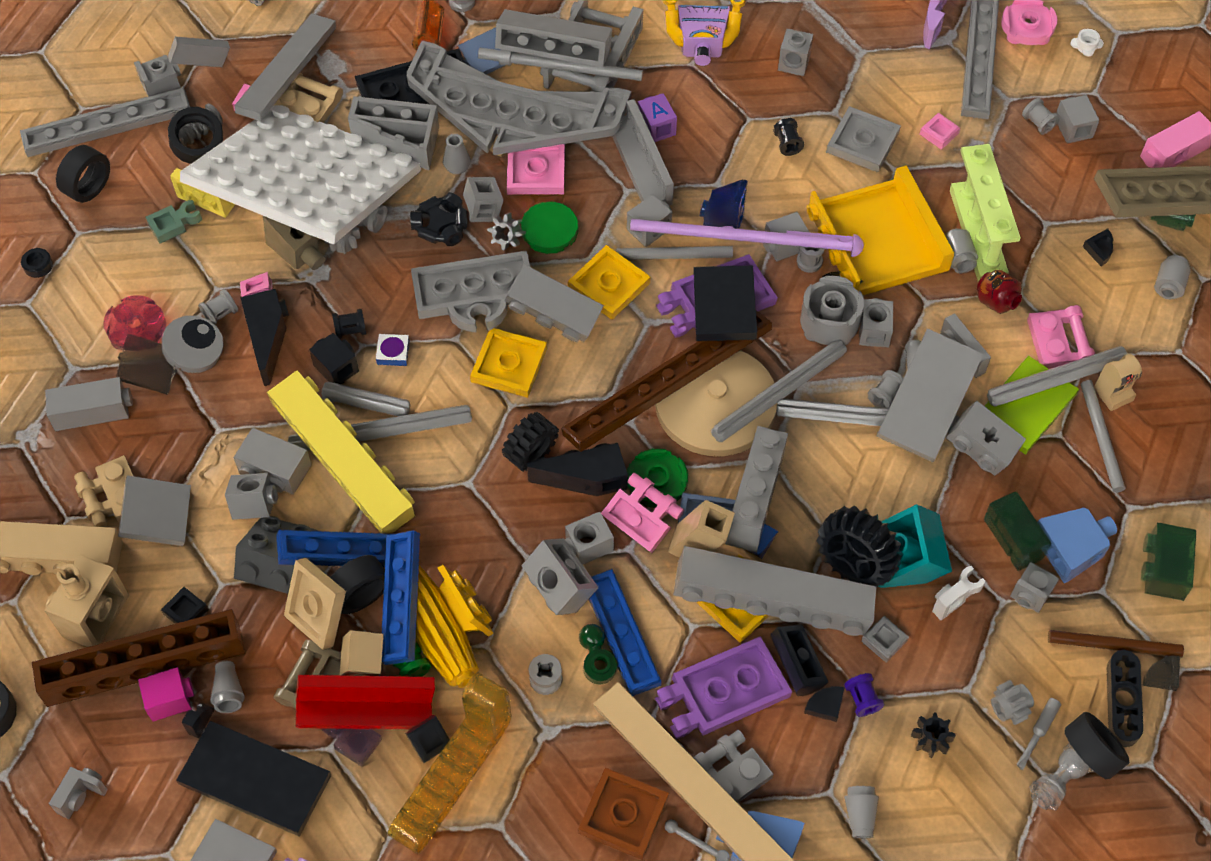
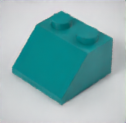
(922, 546)

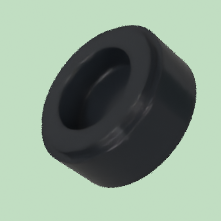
(36, 262)

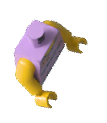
(703, 29)

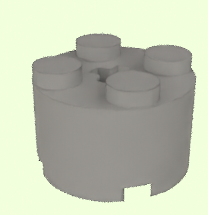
(831, 310)

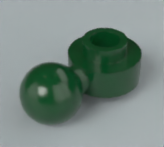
(592, 639)

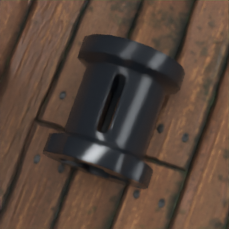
(788, 136)
(349, 323)

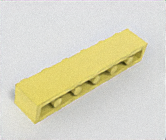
(341, 453)

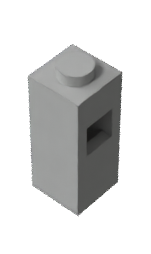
(87, 403)

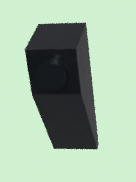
(266, 328)

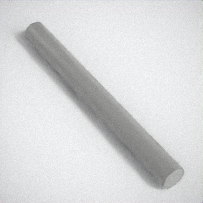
(676, 252)
(1102, 436)

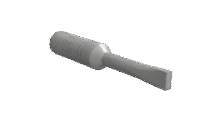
(1040, 729)

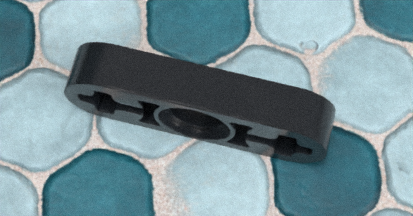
(1131, 685)

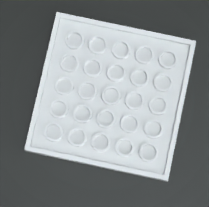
(302, 173)

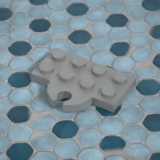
(467, 289)

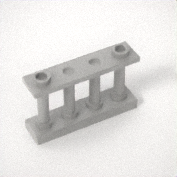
(620, 45)

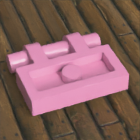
(635, 519)

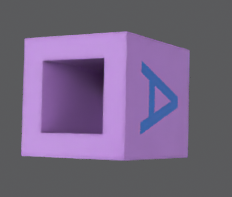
(658, 117)

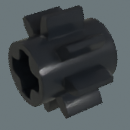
(940, 731)

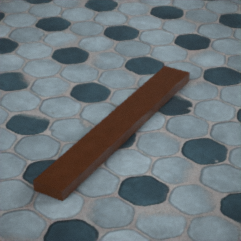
(654, 388)

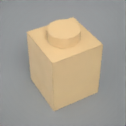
(361, 654)

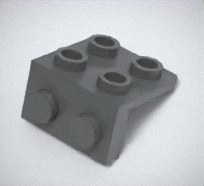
(258, 556)

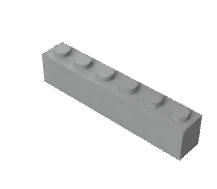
(775, 591)

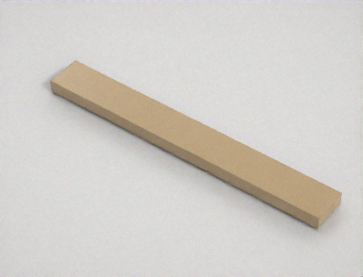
(688, 778)

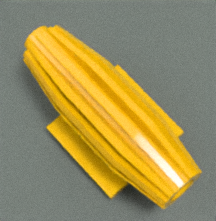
(442, 624)

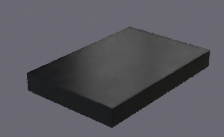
(725, 303)

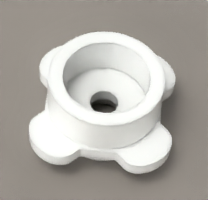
(1087, 42)

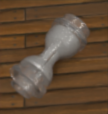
(1051, 788)

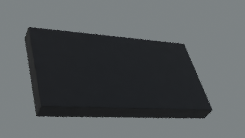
(392, 82)
(254, 778)

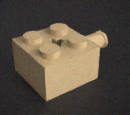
(86, 601)

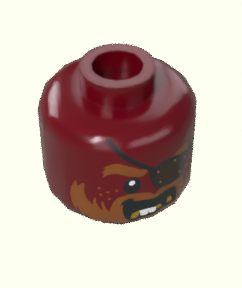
(999, 291)

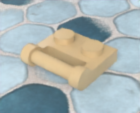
(308, 105)

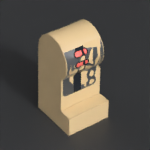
(1116, 381)

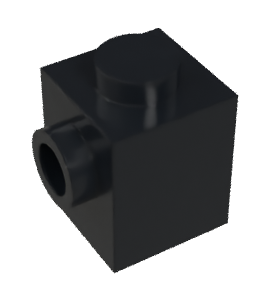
(334, 359)

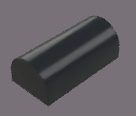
(799, 659)

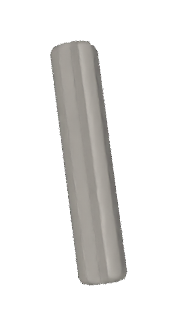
(365, 399)

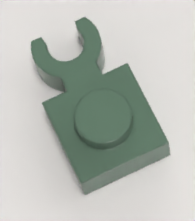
(170, 223)

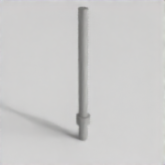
(508, 57)

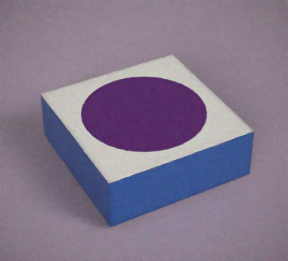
(392, 349)

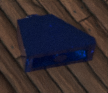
(725, 205)

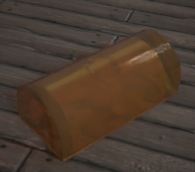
(427, 23)

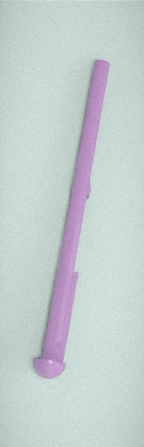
(794, 238)

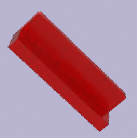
(363, 701)

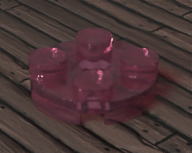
(132, 308)

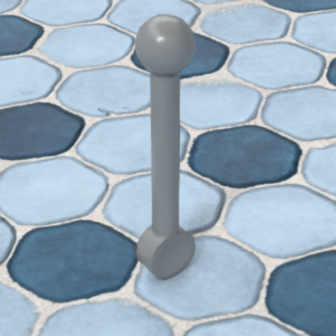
(672, 827)

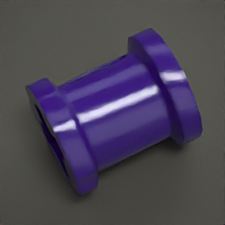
(864, 694)

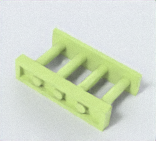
(984, 209)

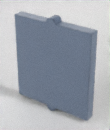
(470, 52)

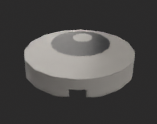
(192, 344)

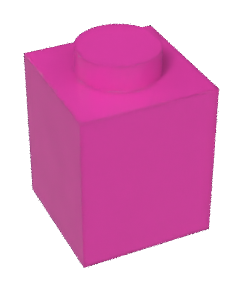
(166, 694)

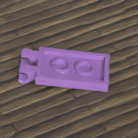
(683, 294)
(725, 688)

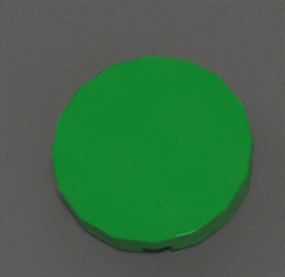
(549, 227)
(663, 469)

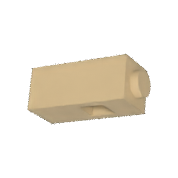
(702, 528)

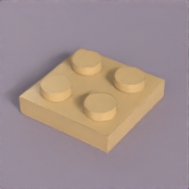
(314, 603)

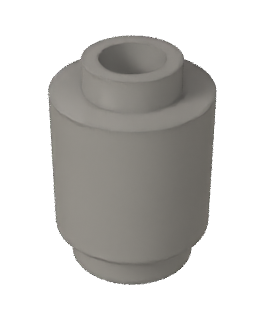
(964, 250)
(1172, 277)

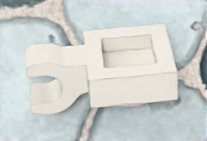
(952, 597)

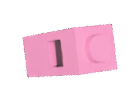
(1178, 142)

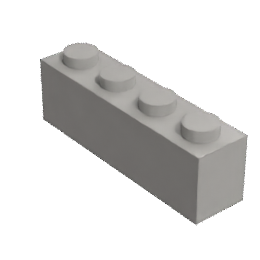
(553, 38)
(757, 488)

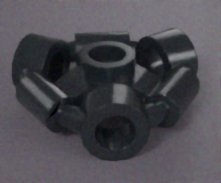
(448, 223)

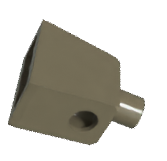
(292, 244)

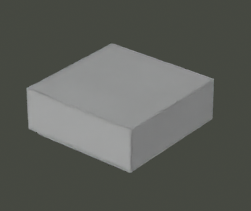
(885, 639)

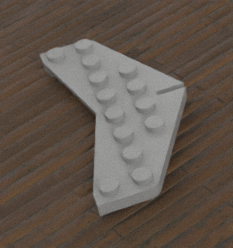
(517, 114)

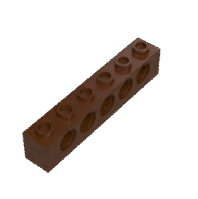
(136, 657)

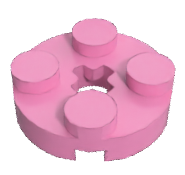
(1034, 33)

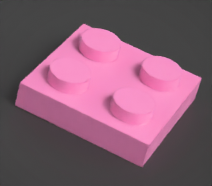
(536, 171)

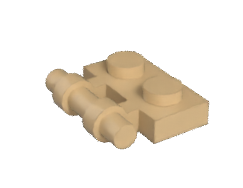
(112, 481)

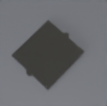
(145, 365)

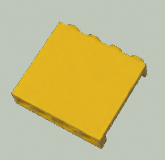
(896, 229)

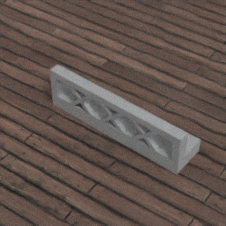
(642, 157)

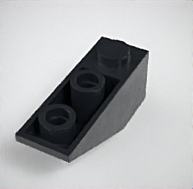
(587, 472)

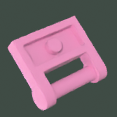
(1051, 339)

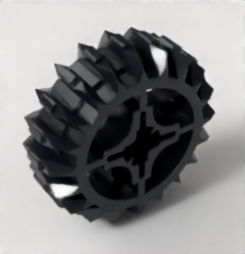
(859, 546)

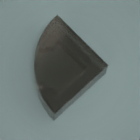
(1164, 674)

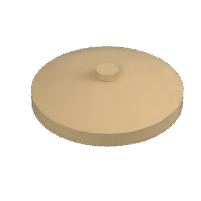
(709, 399)

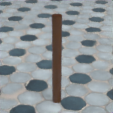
(1115, 643)

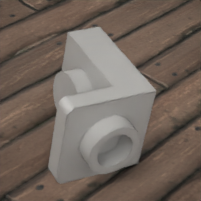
(1034, 587)
(71, 791)

